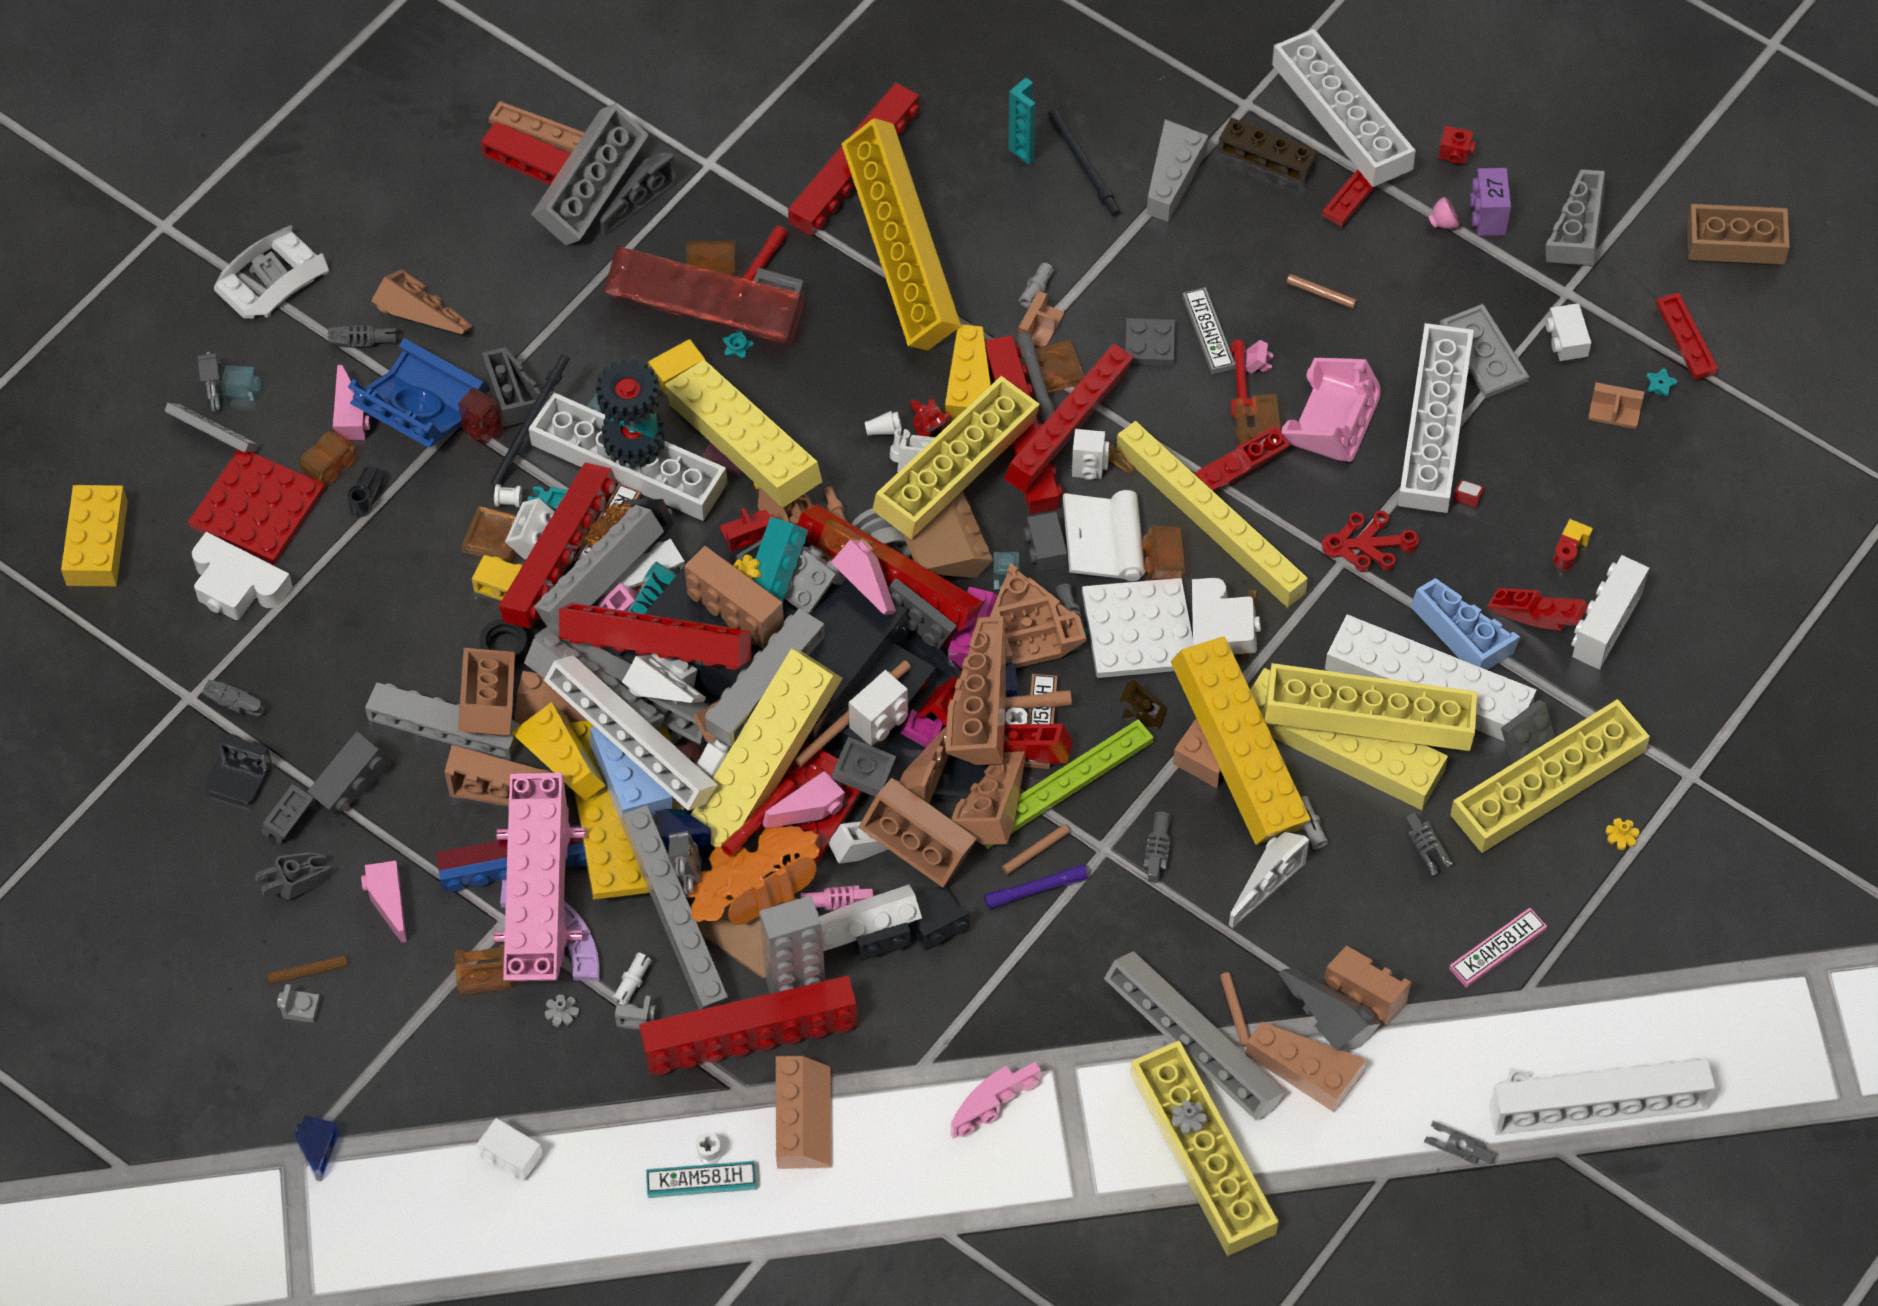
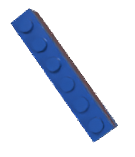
(488, 863)

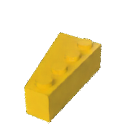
(968, 370)
(558, 746)

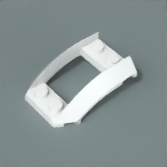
(305, 268)

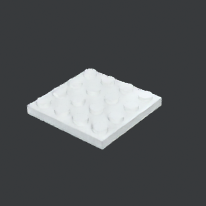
(1136, 626)

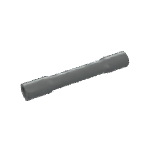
(1029, 354)

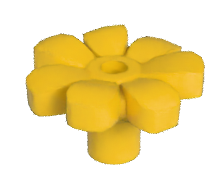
(748, 567)
(1622, 833)

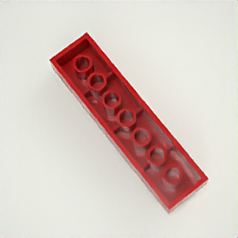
(749, 1025)

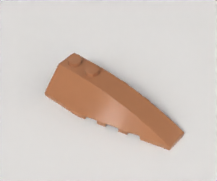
(978, 704)

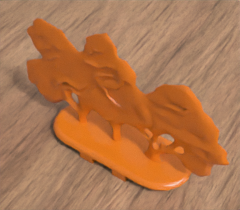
(744, 873)

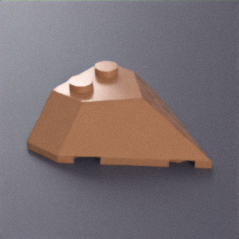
(1034, 622)

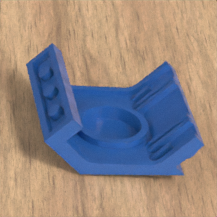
(417, 395)

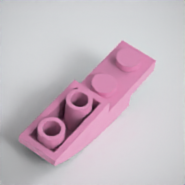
(984, 1101)

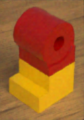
(1569, 542)

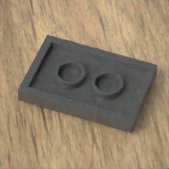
(921, 615)

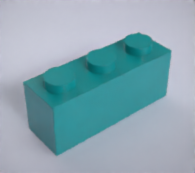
(779, 556)

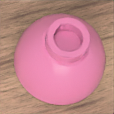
(1444, 215)

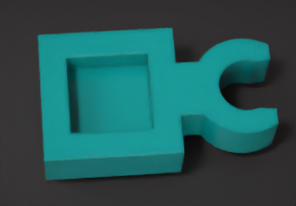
(551, 498)

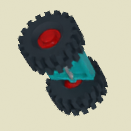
(631, 421)

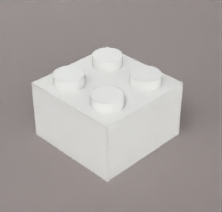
(878, 708)

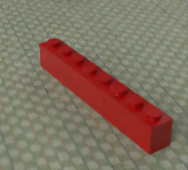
(835, 180)
(1004, 361)
(1067, 417)
(557, 544)
(939, 593)
(655, 635)

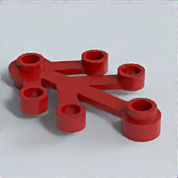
(1366, 542)

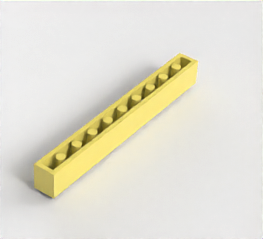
(1212, 514)

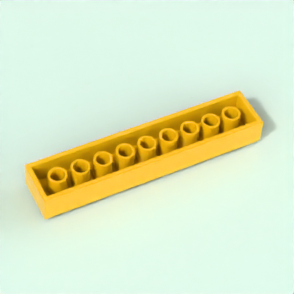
(901, 235)

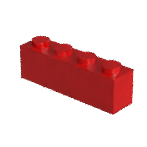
(523, 153)

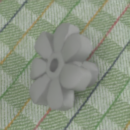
(561, 1010)
(1188, 1117)

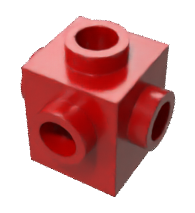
(1456, 145)

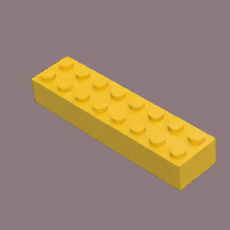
(1240, 740)

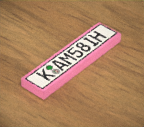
(1498, 947)

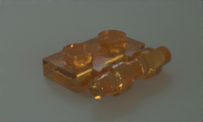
(1265, 415)

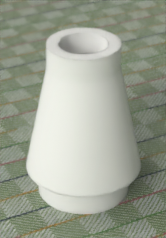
(884, 424)

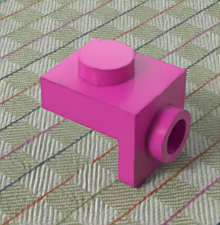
(921, 730)

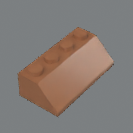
(802, 1113)

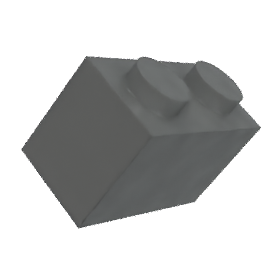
(1046, 542)

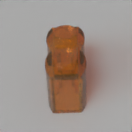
(327, 457)

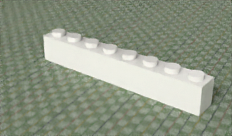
(630, 732)

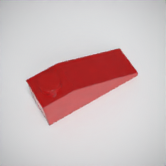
(1039, 741)

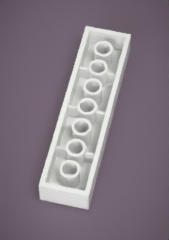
(1343, 107)
(1436, 418)
(675, 476)
(1386, 655)
(1601, 1096)

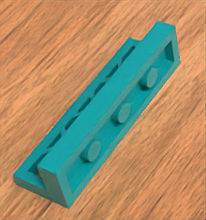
(1022, 121)

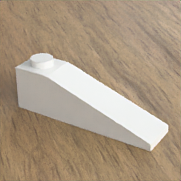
(1278, 863)

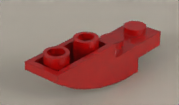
(1243, 459)
(1535, 610)

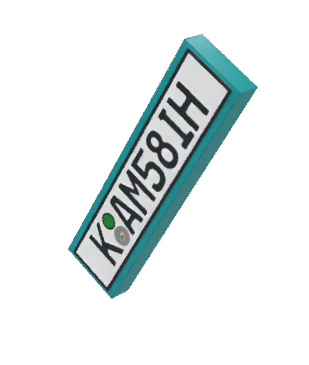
(701, 1179)

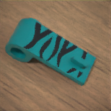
(655, 582)

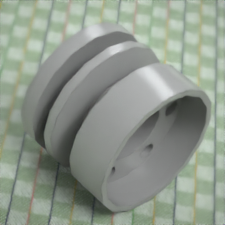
(882, 530)

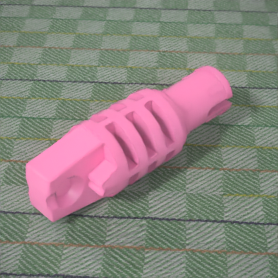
(838, 897)

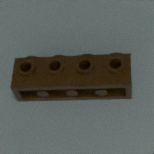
(1267, 150)

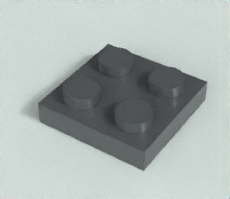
(1150, 341)
(1528, 731)
(863, 767)

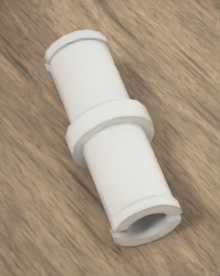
(631, 979)

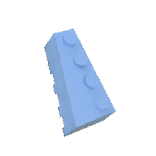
(1462, 626)

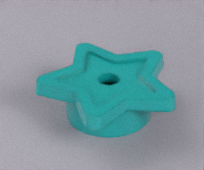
(737, 338)
(1658, 388)

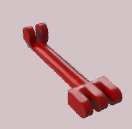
(1238, 351)

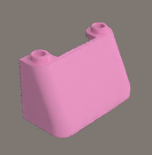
(1337, 409)

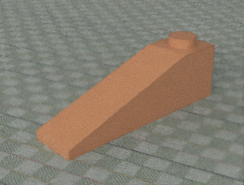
(406, 297)
(536, 694)
(927, 768)
(993, 802)

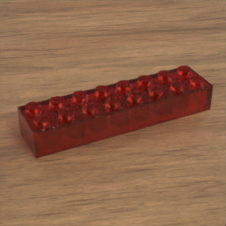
(704, 295)

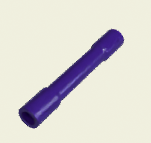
(1008, 895)

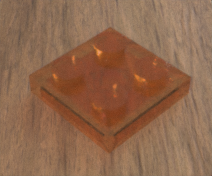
(1059, 365)
(488, 534)

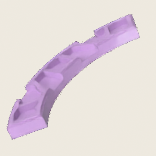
(582, 953)

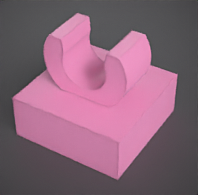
(1257, 356)

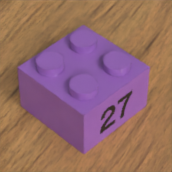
(1490, 201)

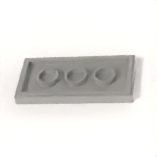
(1491, 357)

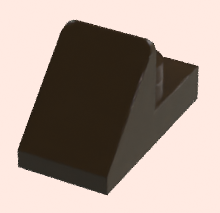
(1142, 706)

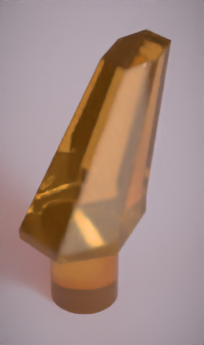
(1118, 458)

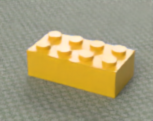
(94, 535)

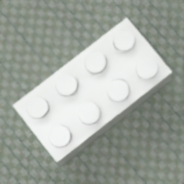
(1609, 611)

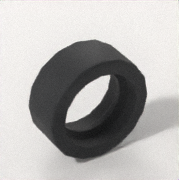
(499, 627)

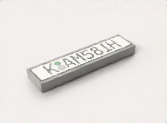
(1208, 330)
(211, 427)

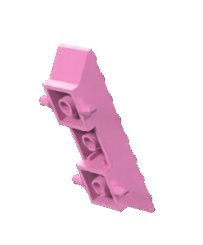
(536, 878)

